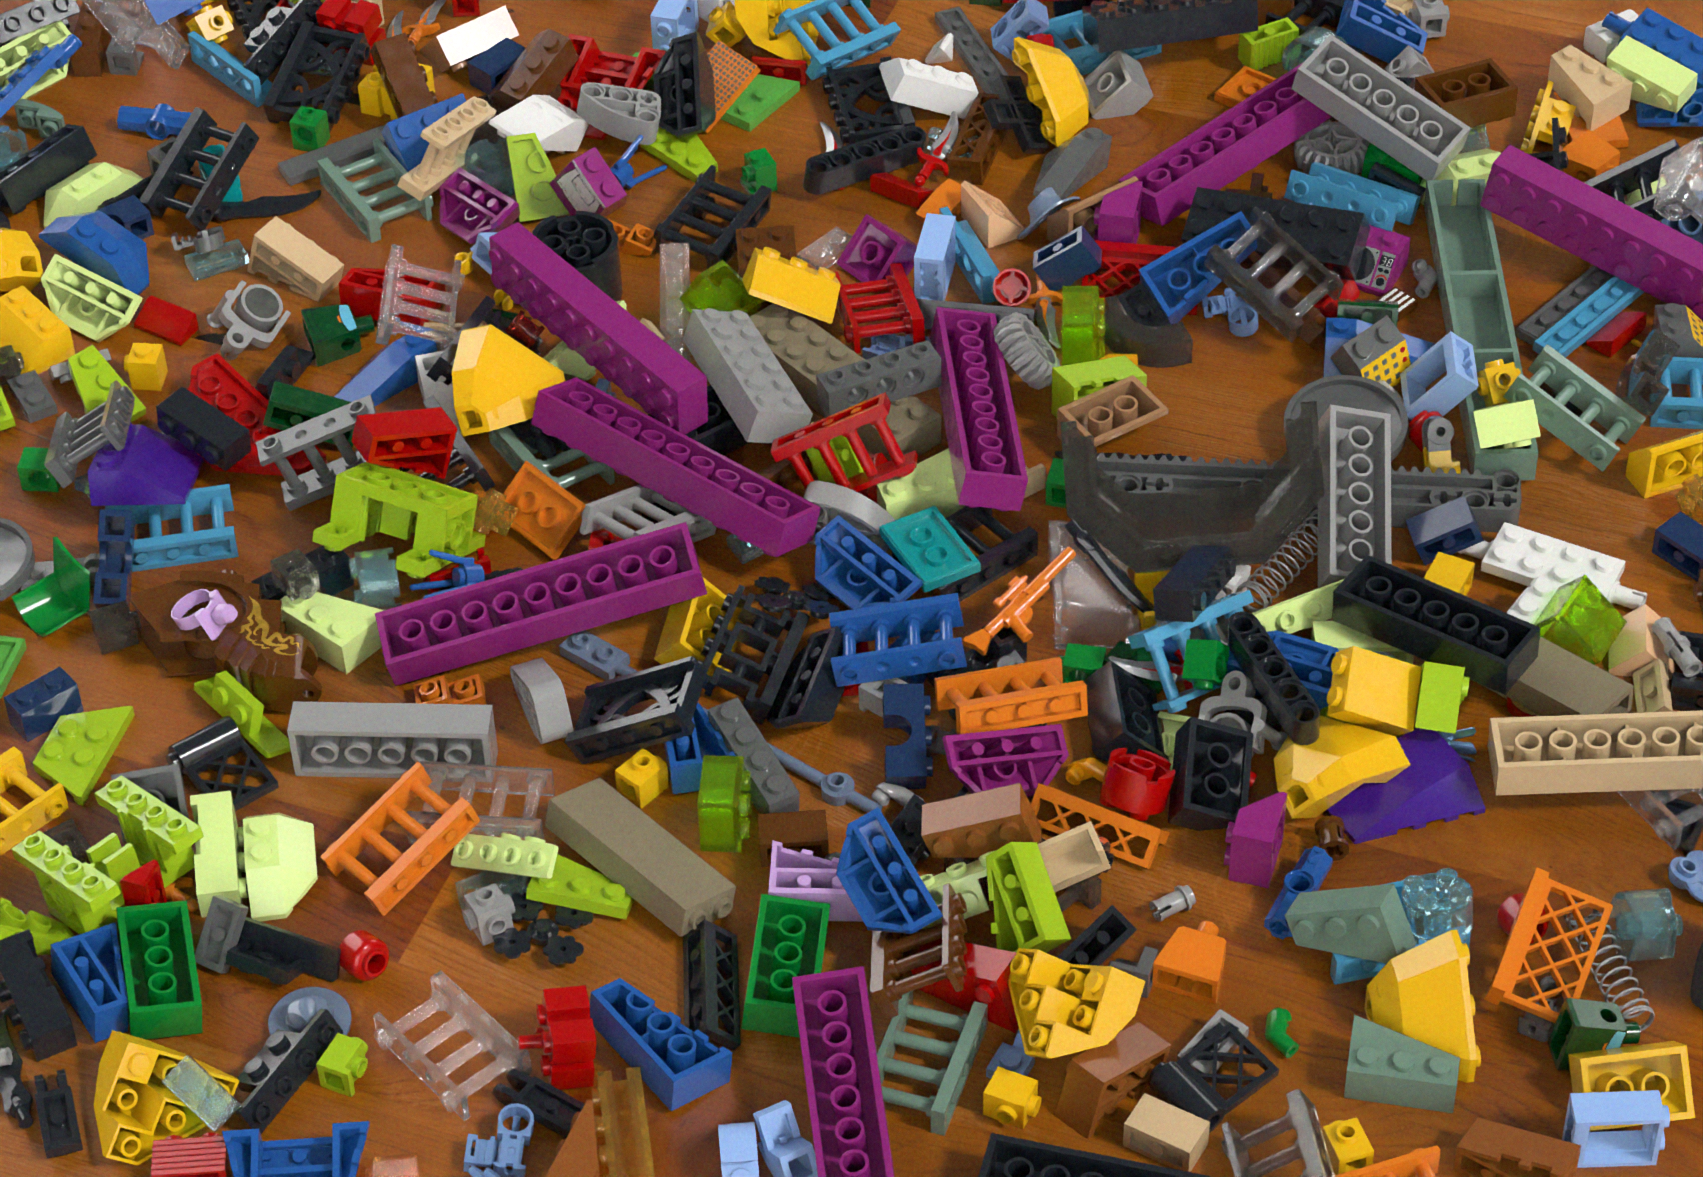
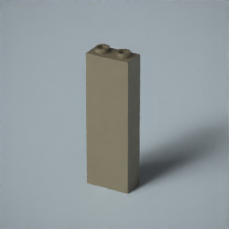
(1569, 685)
(640, 856)

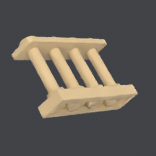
(446, 148)

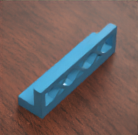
(227, 69)
(974, 260)

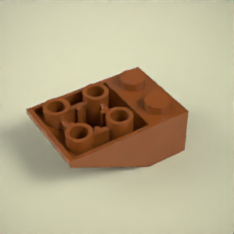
(579, 1152)

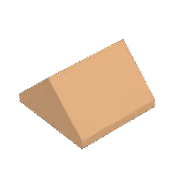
(988, 216)
(1637, 645)

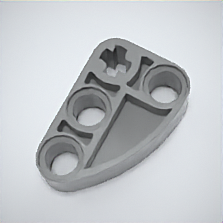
(621, 111)
(851, 506)
(542, 699)

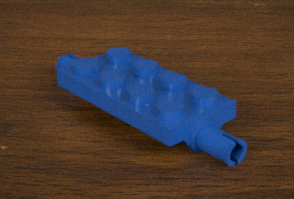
(1662, 36)
(37, 64)

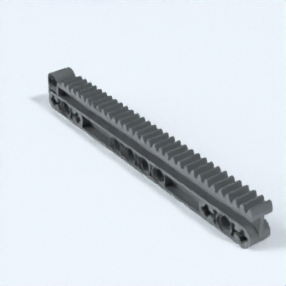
(1491, 497)

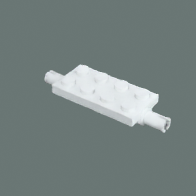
(1524, 554)

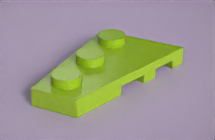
(684, 155)
(531, 179)
(93, 380)
(581, 889)

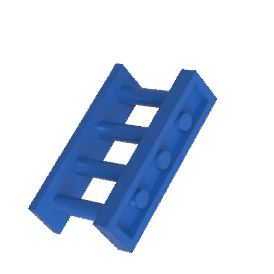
(896, 620)

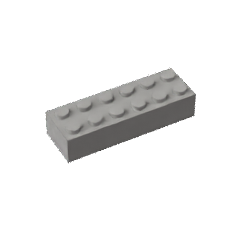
(1380, 108)
(745, 374)
(1357, 491)
(387, 737)

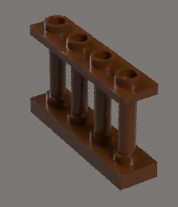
(888, 948)

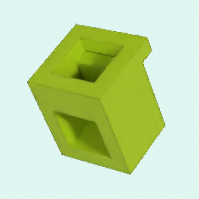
(342, 1064)

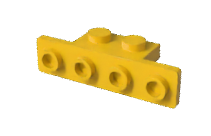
(1541, 117)

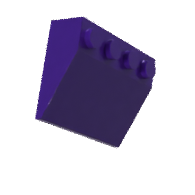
(146, 472)

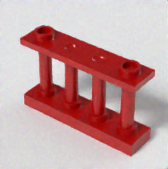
(899, 294)
(846, 424)

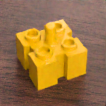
(374, 97)

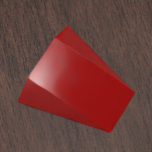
(606, 69)

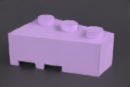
(810, 879)

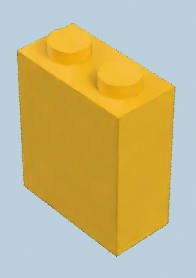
(1373, 691)

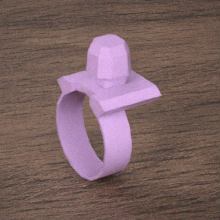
(211, 618)

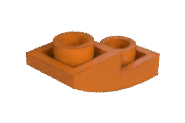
(945, 195)
(635, 241)
(439, 691)

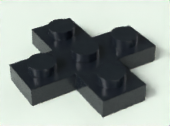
(1017, 113)

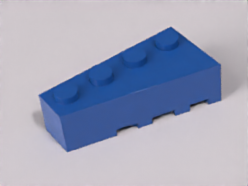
(1181, 278)
(671, 1057)

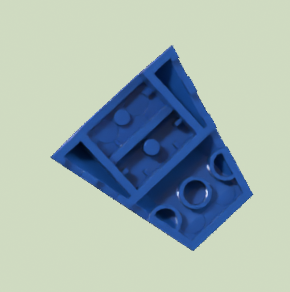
(297, 1157)

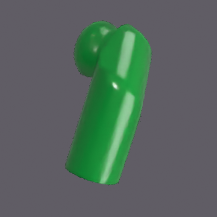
(1276, 1033)

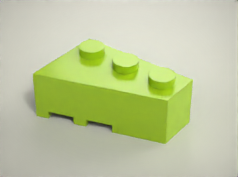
(1084, 378)
(1439, 696)
(1023, 900)

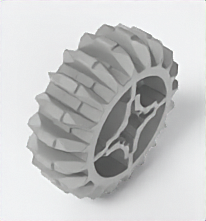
(1333, 146)
(1026, 350)

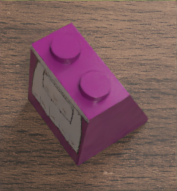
(589, 186)

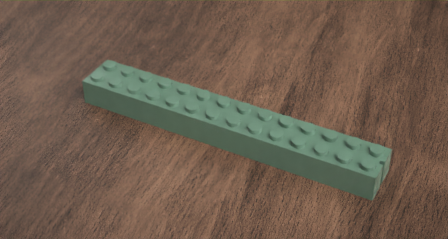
(1474, 304)

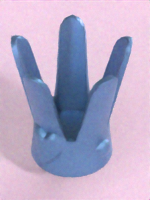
(1459, 746)

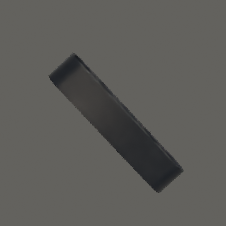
(862, 159)
(1274, 678)

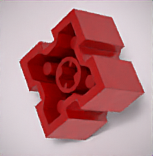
(352, 18)
(565, 1037)

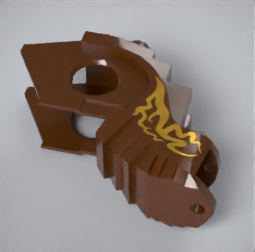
(251, 648)

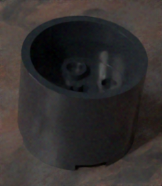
(587, 245)

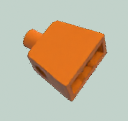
(1590, 156)
(1192, 963)

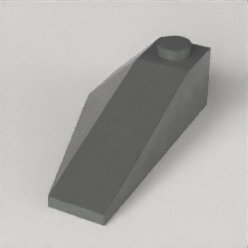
(1074, 162)

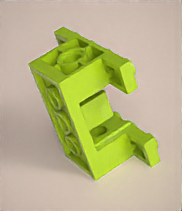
(401, 503)
(87, 893)

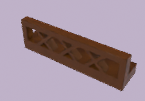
(982, 149)
(1315, 323)

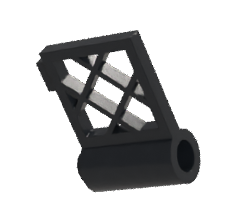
(216, 745)
(1188, 1090)

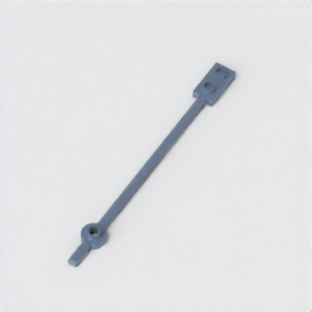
(611, 661)

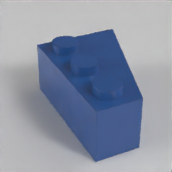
(686, 753)

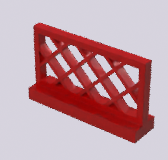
(1125, 257)

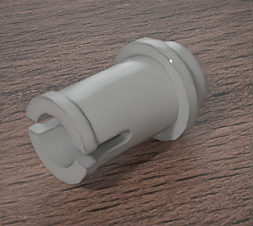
(1173, 902)

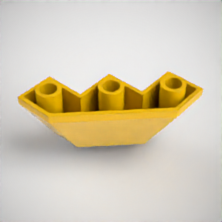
(761, 18)
(1054, 88)
(18, 260)
(497, 380)
(1335, 765)
(1429, 999)
(1069, 1005)
(134, 1103)

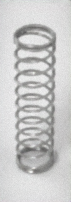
(1250, 584)
(1642, 1008)

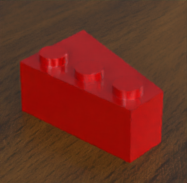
(363, 291)
(984, 983)

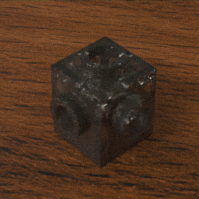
(115, 627)

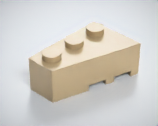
(1589, 86)
(295, 260)

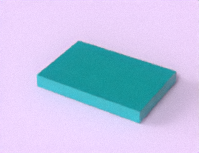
(930, 548)

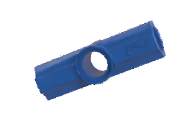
(155, 122)
(1305, 877)

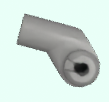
(890, 791)

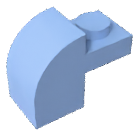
(781, 1142)
(738, 1149)

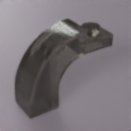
(1155, 346)
(1641, 375)

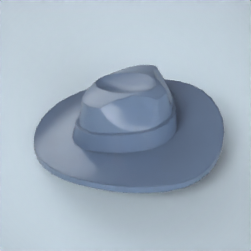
(1043, 205)
(300, 1006)

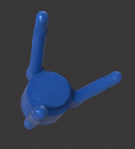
(623, 171)
(463, 576)

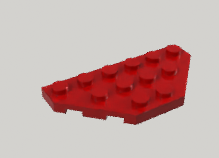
(233, 395)

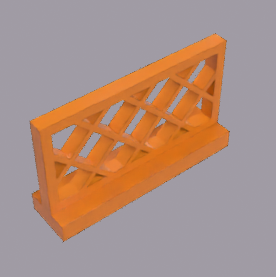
(1525, 929)

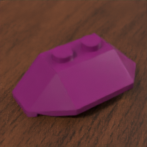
(474, 207)
(1006, 757)

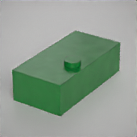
(786, 945)
(159, 970)

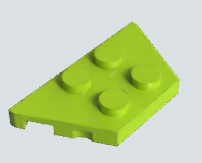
(82, 748)

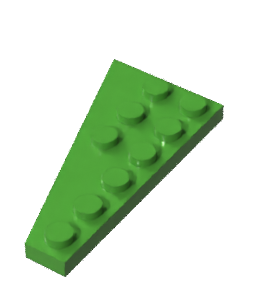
(757, 101)

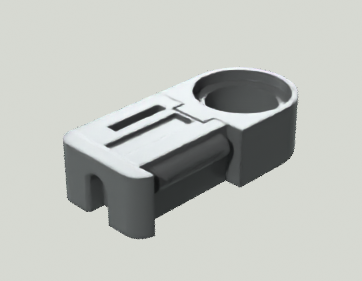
(1536, 1026)

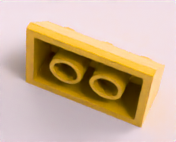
(792, 284)
(33, 331)
(1665, 465)
(690, 625)
(1637, 1068)

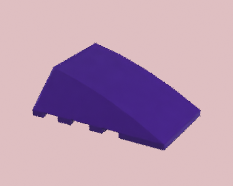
(1428, 790)

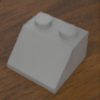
(1117, 87)

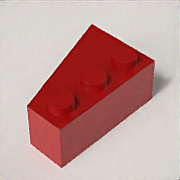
(407, 439)

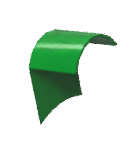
(56, 597)

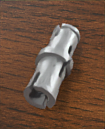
(1683, 654)

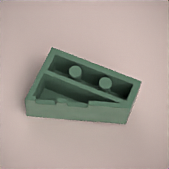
(1352, 922)
(1399, 1069)

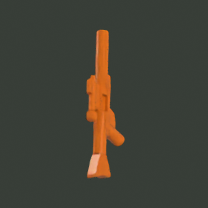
(1018, 611)

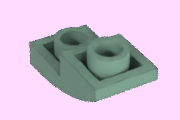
(39, 117)

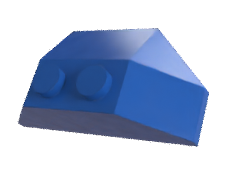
(101, 247)
(858, 569)
(1308, 660)
(883, 878)

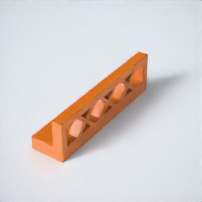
(1106, 816)

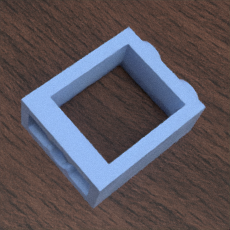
(673, 20)
(935, 257)
(1448, 355)
(1617, 1108)

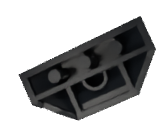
(685, 87)
(809, 686)

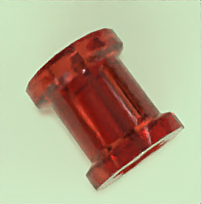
(524, 329)

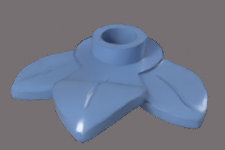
(1688, 873)

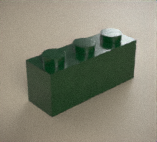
(295, 405)

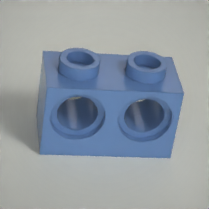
(1023, 19)

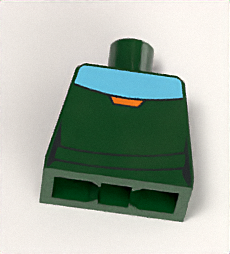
(334, 332)
(1589, 1027)

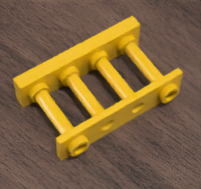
(34, 815)

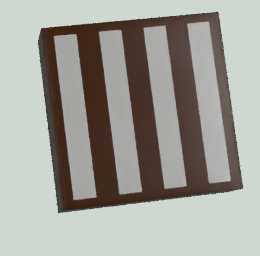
(1406, 302)

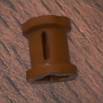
(1331, 837)

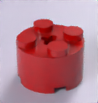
(1137, 783)

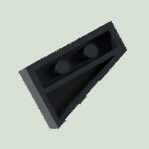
(33, 999)

